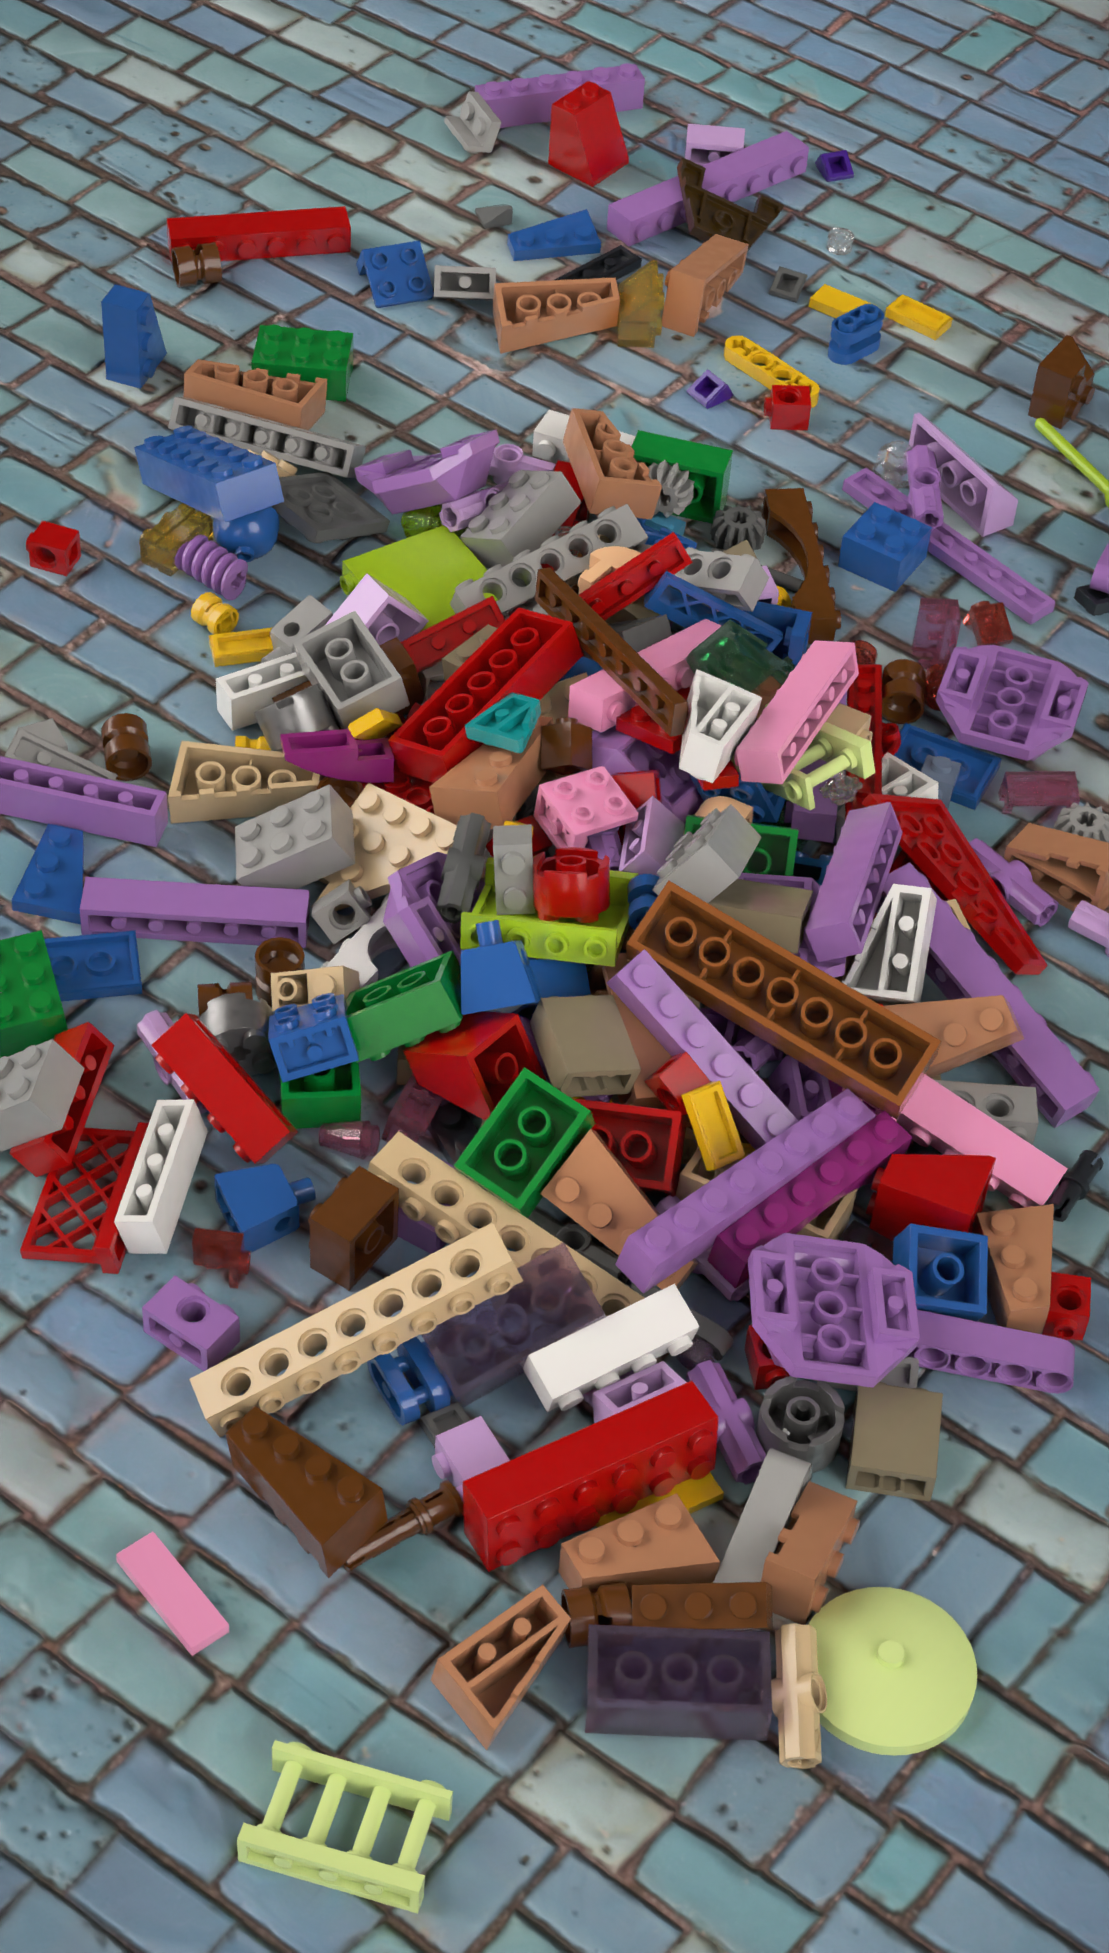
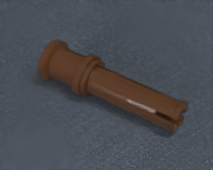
(416, 1518)

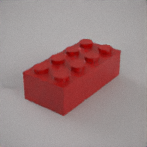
(644, 1141)

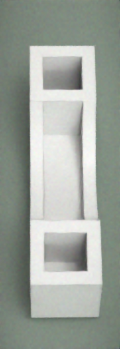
(364, 947)

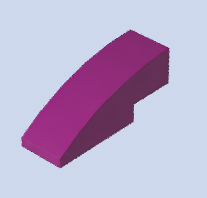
(340, 755)

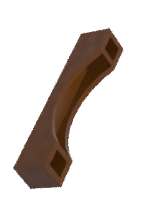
(791, 525)

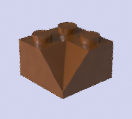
(1062, 384)
(353, 1227)

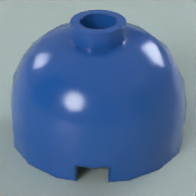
(248, 535)

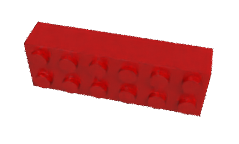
(520, 657)
(589, 1475)

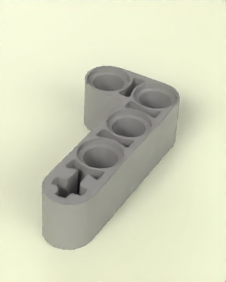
(764, 1516)

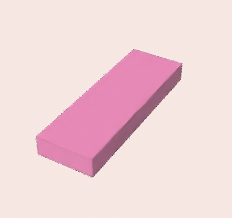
(172, 1593)

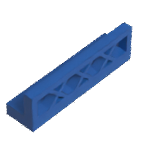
(690, 610)

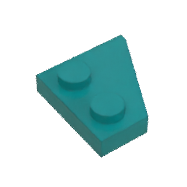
(506, 723)

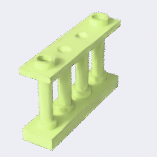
(839, 750)
(350, 1870)

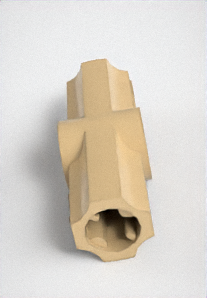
(798, 1696)

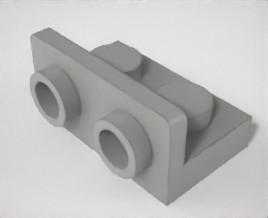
(476, 126)

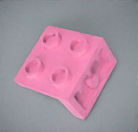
(581, 807)

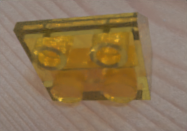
(641, 307)

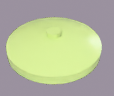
(892, 1670)

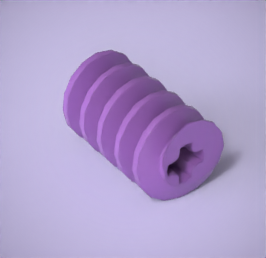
(212, 566)

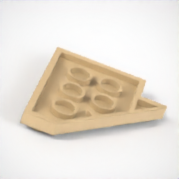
(388, 838)

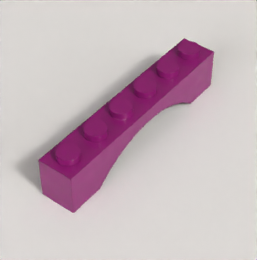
(808, 1194)

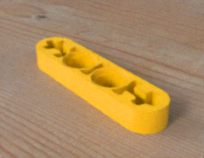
(745, 354)

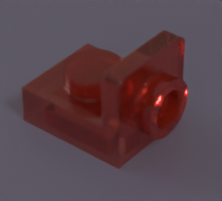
(989, 623)
(221, 1250)

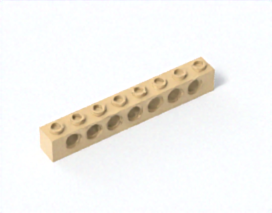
(473, 1206)
(366, 1310)

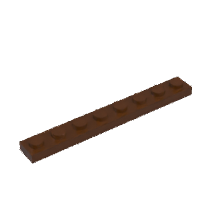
(613, 653)

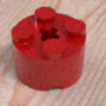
(571, 885)

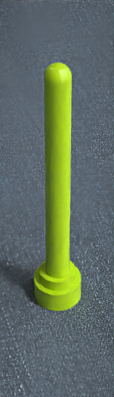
(1074, 456)

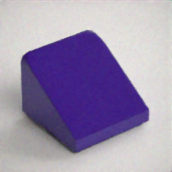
(835, 166)
(709, 390)

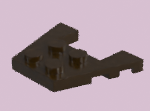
(712, 214)

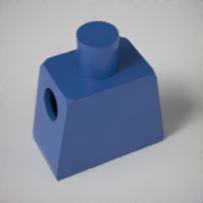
(496, 973)
(261, 1203)

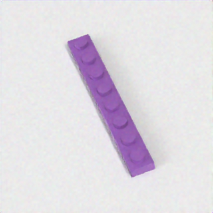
(958, 552)

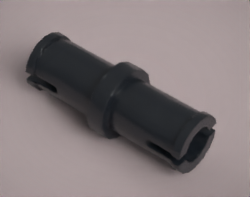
(1074, 1184)

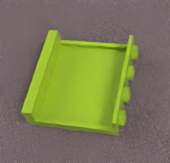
(420, 569)
(559, 939)

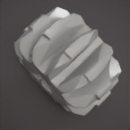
(676, 488)
(1084, 822)

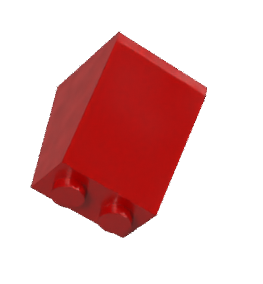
(586, 135)
(474, 1060)
(929, 1192)

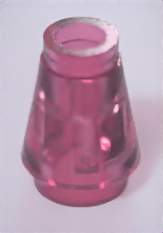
(352, 1138)

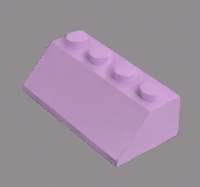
(964, 482)

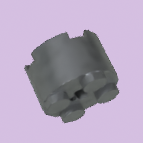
(296, 714)
(242, 1029)
(802, 1421)

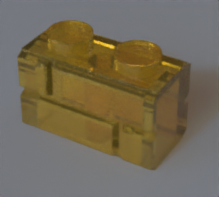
(175, 528)

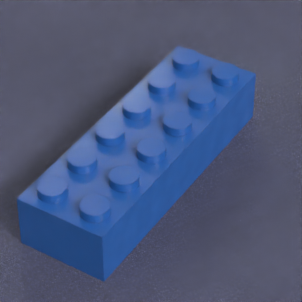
(208, 473)

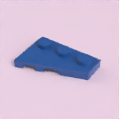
(556, 238)
(54, 876)

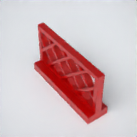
(108, 1245)

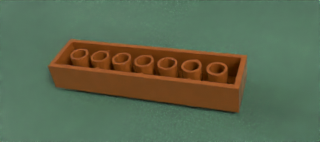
(785, 1000)

